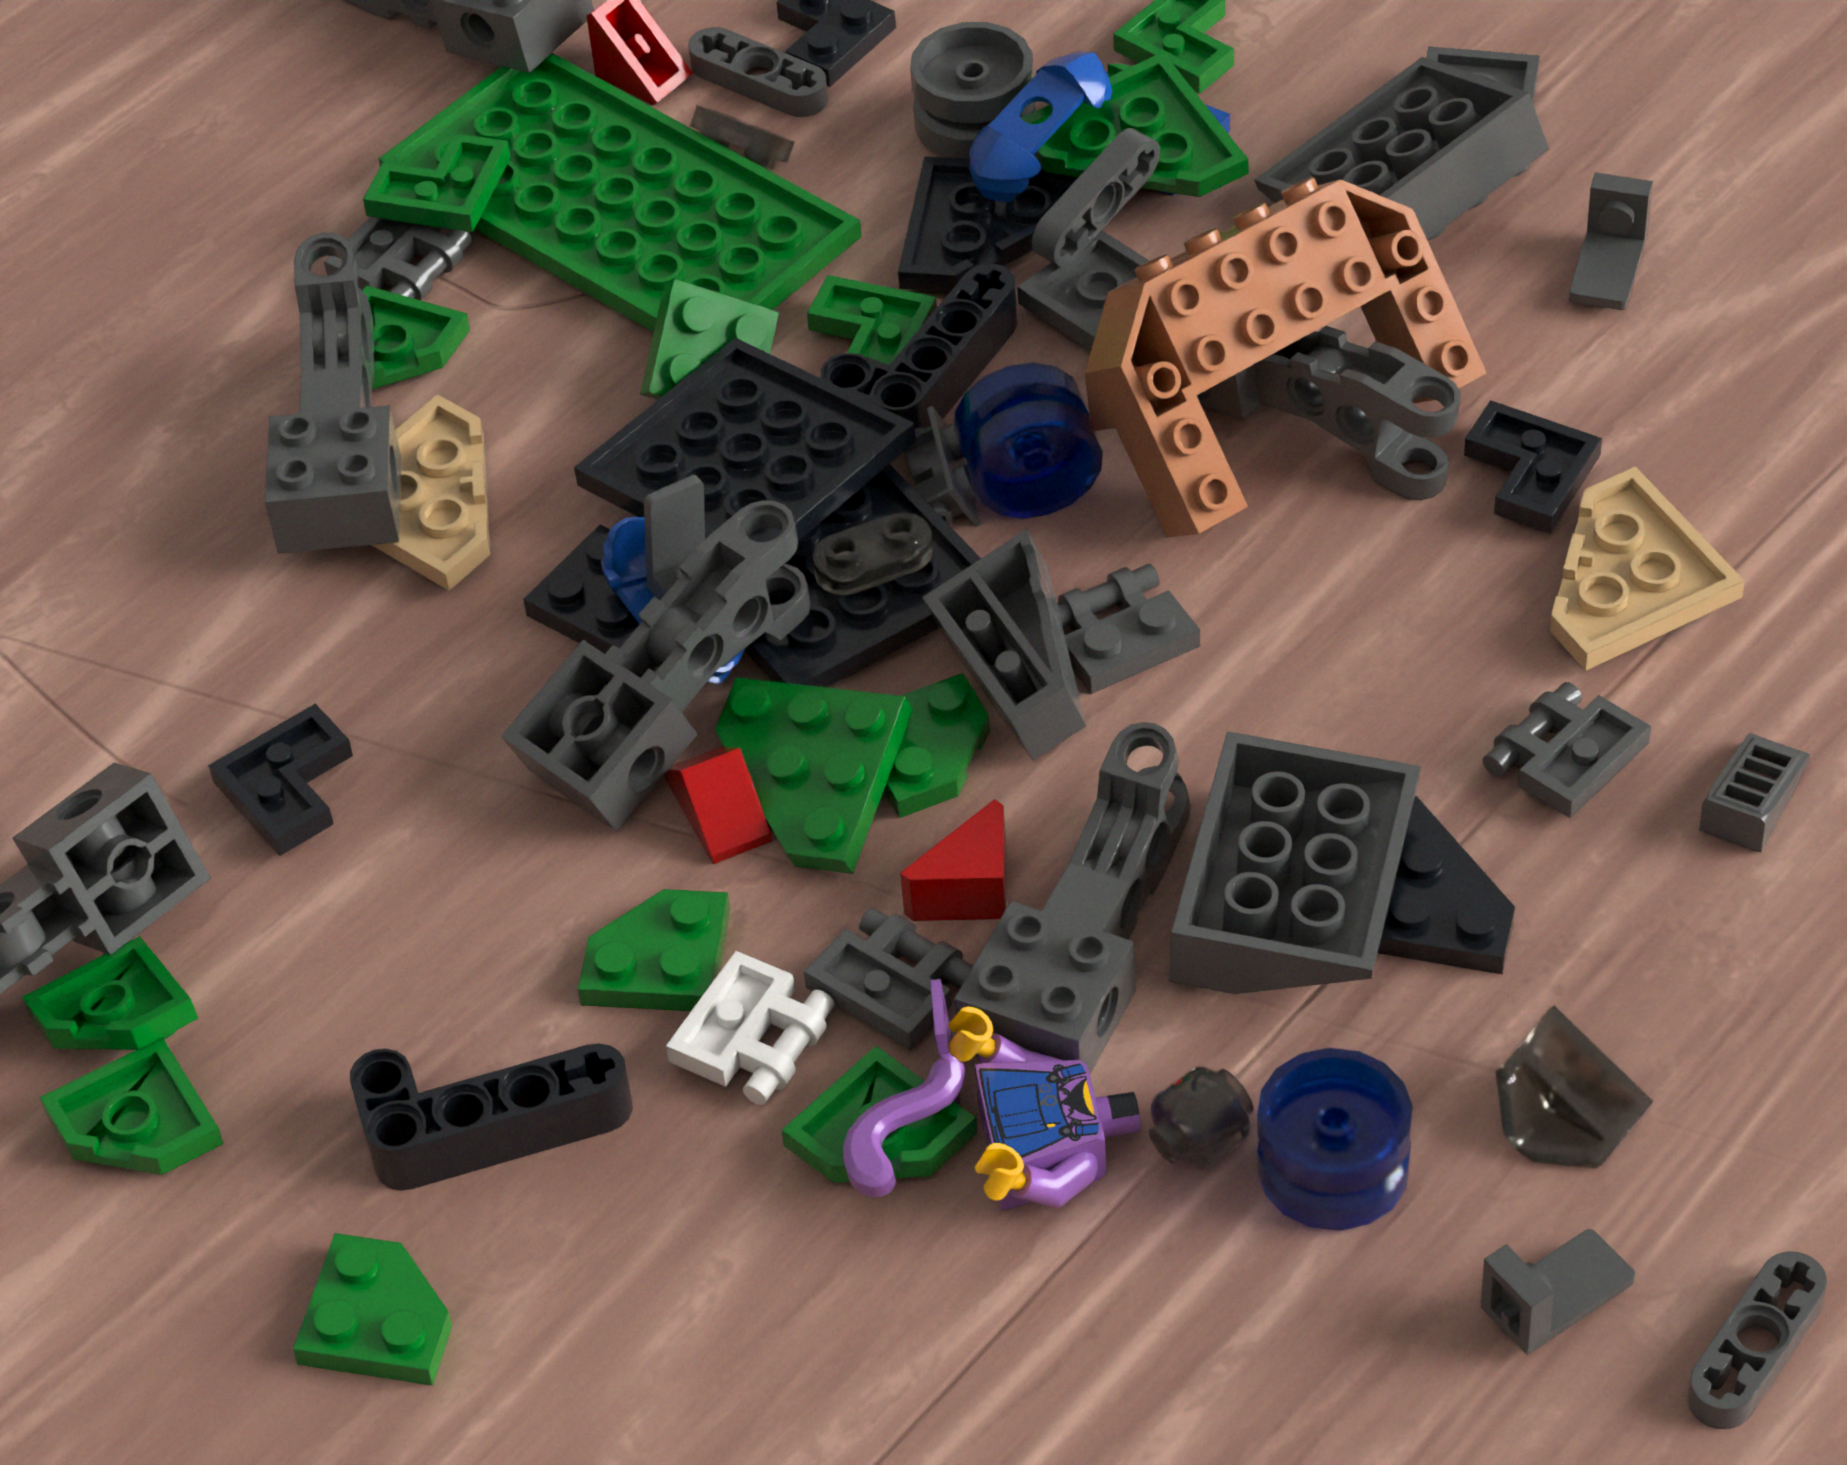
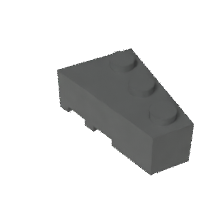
(1012, 641)

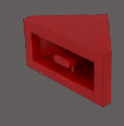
(634, 51)
(720, 802)
(961, 873)

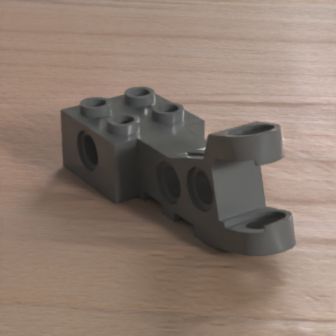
(493, 31)
(1357, 397)
(339, 459)
(616, 718)
(94, 872)
(1069, 971)

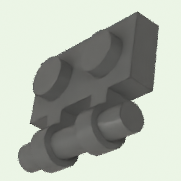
(387, 246)
(1129, 640)
(1579, 759)
(880, 988)

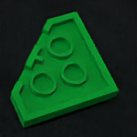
(1161, 104)
(816, 762)

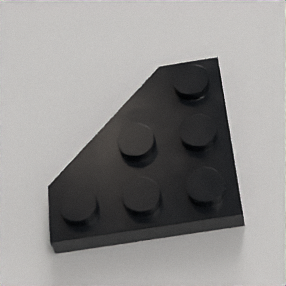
(960, 228)
(1445, 903)

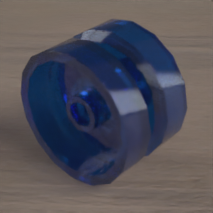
(1027, 440)
(1334, 1138)

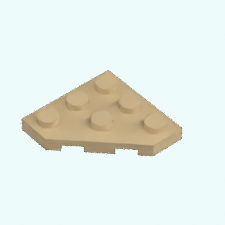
(442, 493)
(1634, 572)

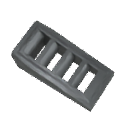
(1743, 822)

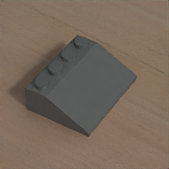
(1422, 140)
(1291, 867)

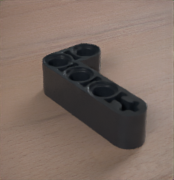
(942, 354)
(485, 1117)

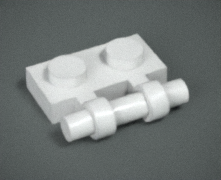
(735, 1014)

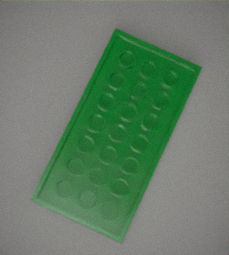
(631, 195)

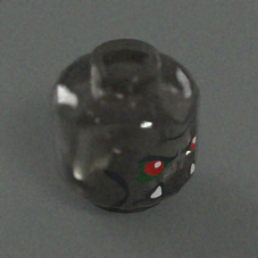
(1200, 1117)

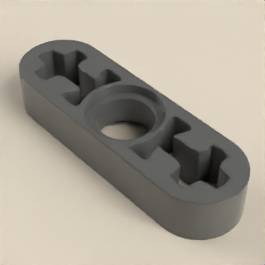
(789, 87)
(1096, 197)
(1755, 1368)

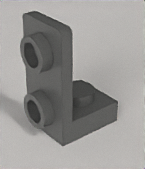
(1612, 241)
(672, 530)
(1556, 1292)

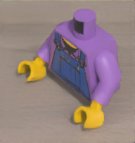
(1037, 1117)

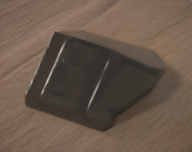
(1565, 1096)

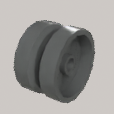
(964, 81)

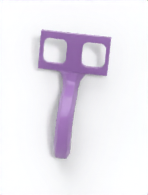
(863, 1154)

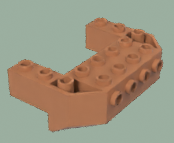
(1244, 299)

